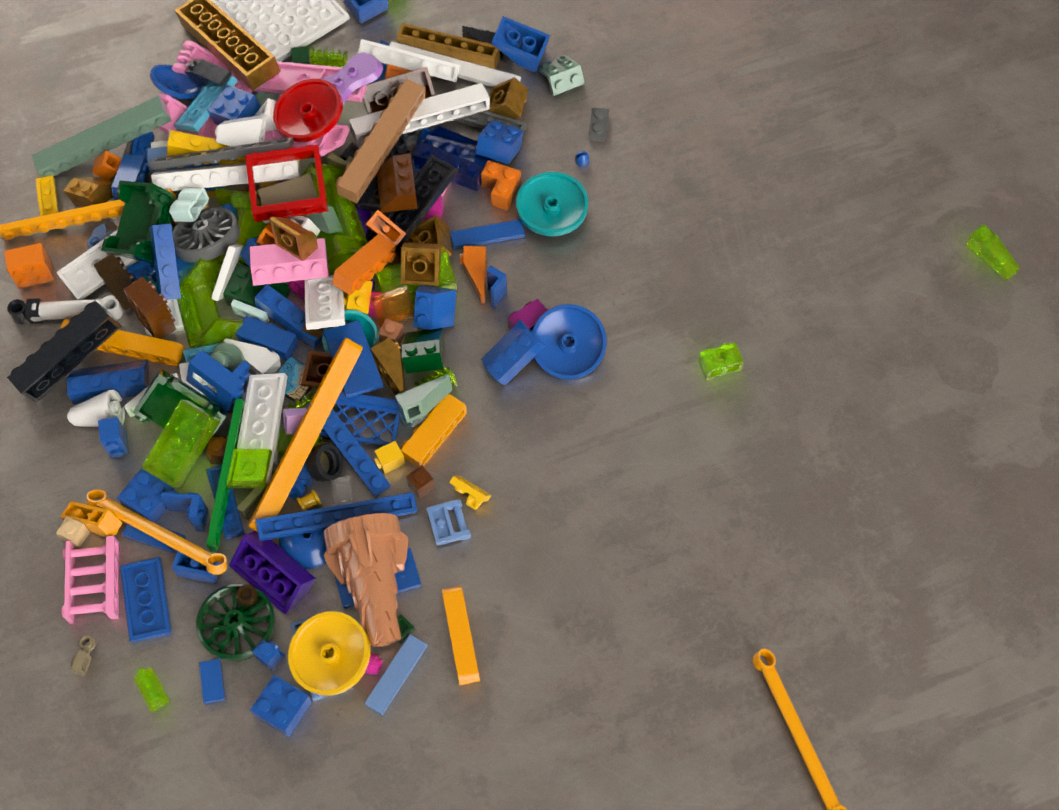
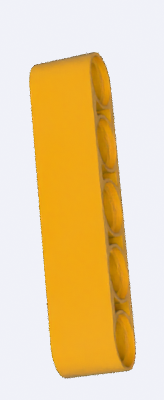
(460, 635)

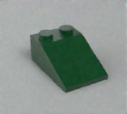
(241, 287)
(423, 351)

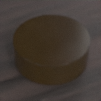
(246, 595)

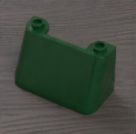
(143, 207)
(164, 396)

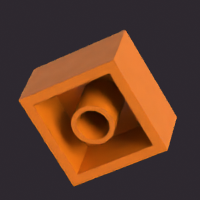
(29, 265)

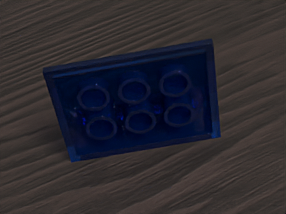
(455, 150)

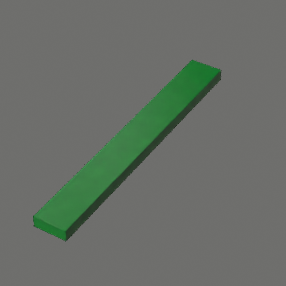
(223, 491)

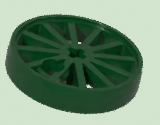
(234, 629)

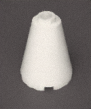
(97, 408)

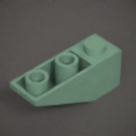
(423, 398)

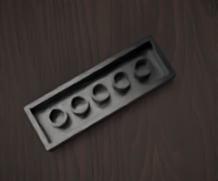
(64, 351)

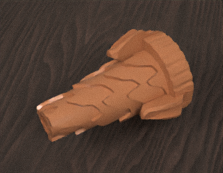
(366, 557)

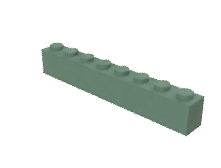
(102, 137)

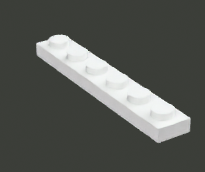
(410, 60)

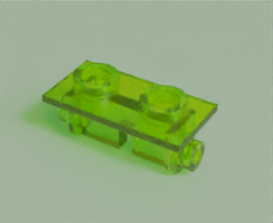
(151, 689)

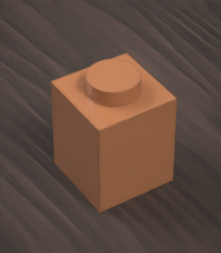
(391, 329)

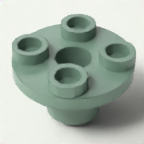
(228, 356)

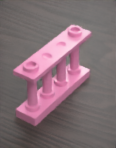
(110, 587)

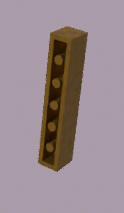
(449, 45)

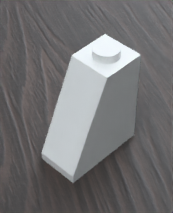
(242, 131)

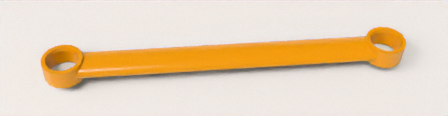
(158, 532)
(797, 729)

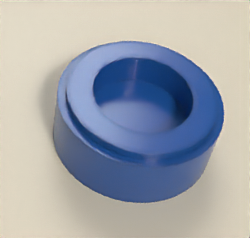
(297, 490)

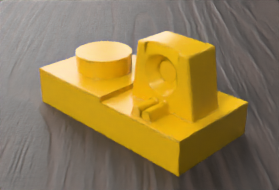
(476, 494)

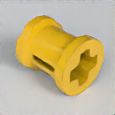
(309, 501)

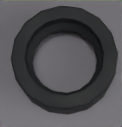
(335, 462)

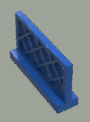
(368, 403)

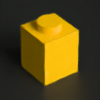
(389, 457)

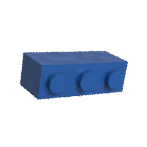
(131, 169)
(268, 336)

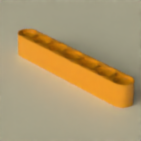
(141, 347)

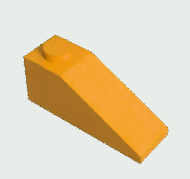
(96, 519)

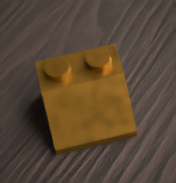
(508, 98)
(88, 191)
(293, 237)
(420, 263)

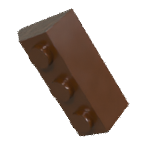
(397, 184)
(315, 368)

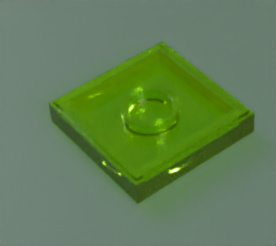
(249, 468)

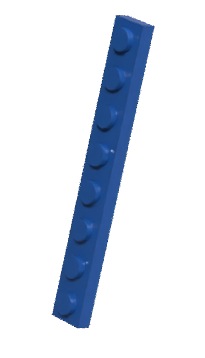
(322, 518)

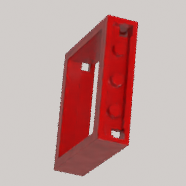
(292, 208)

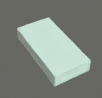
(243, 310)

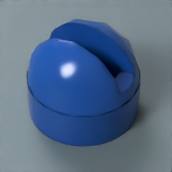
(582, 158)

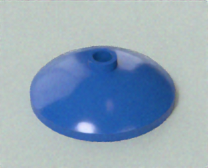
(172, 83)
(306, 551)

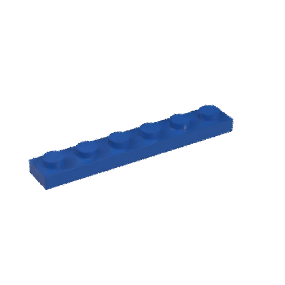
(355, 454)

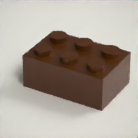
(150, 308)

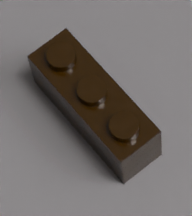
(116, 279)

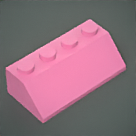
(275, 265)

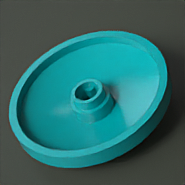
(552, 203)

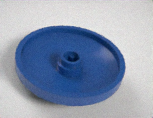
(572, 341)

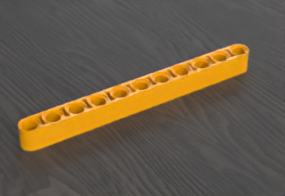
(307, 432)

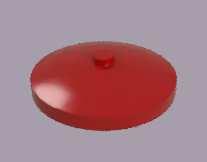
(308, 110)

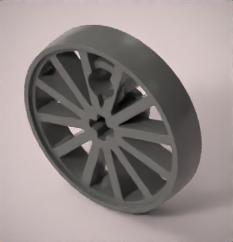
(212, 226)

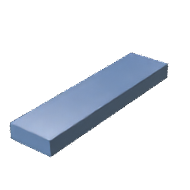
(396, 674)

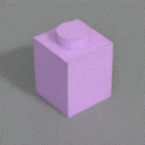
(292, 419)

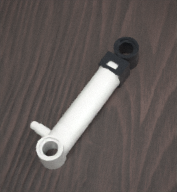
(37, 311)

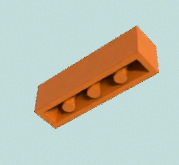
(364, 264)

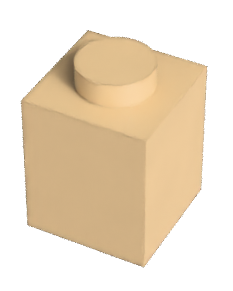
(73, 531)

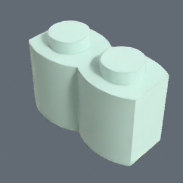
(189, 204)

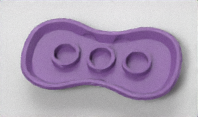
(358, 71)

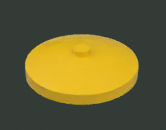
(329, 653)

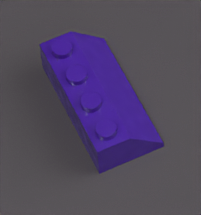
(272, 571)

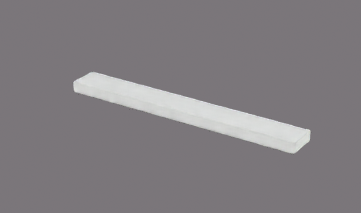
(468, 70)

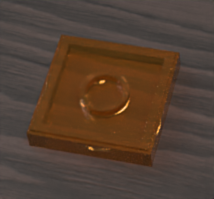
(393, 305)

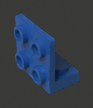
(191, 504)

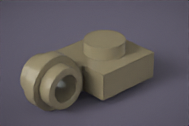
(82, 660)

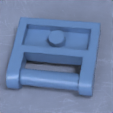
(442, 524)

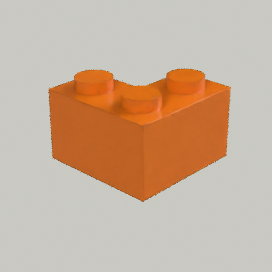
(503, 182)

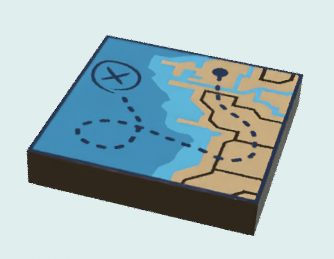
(294, 370)

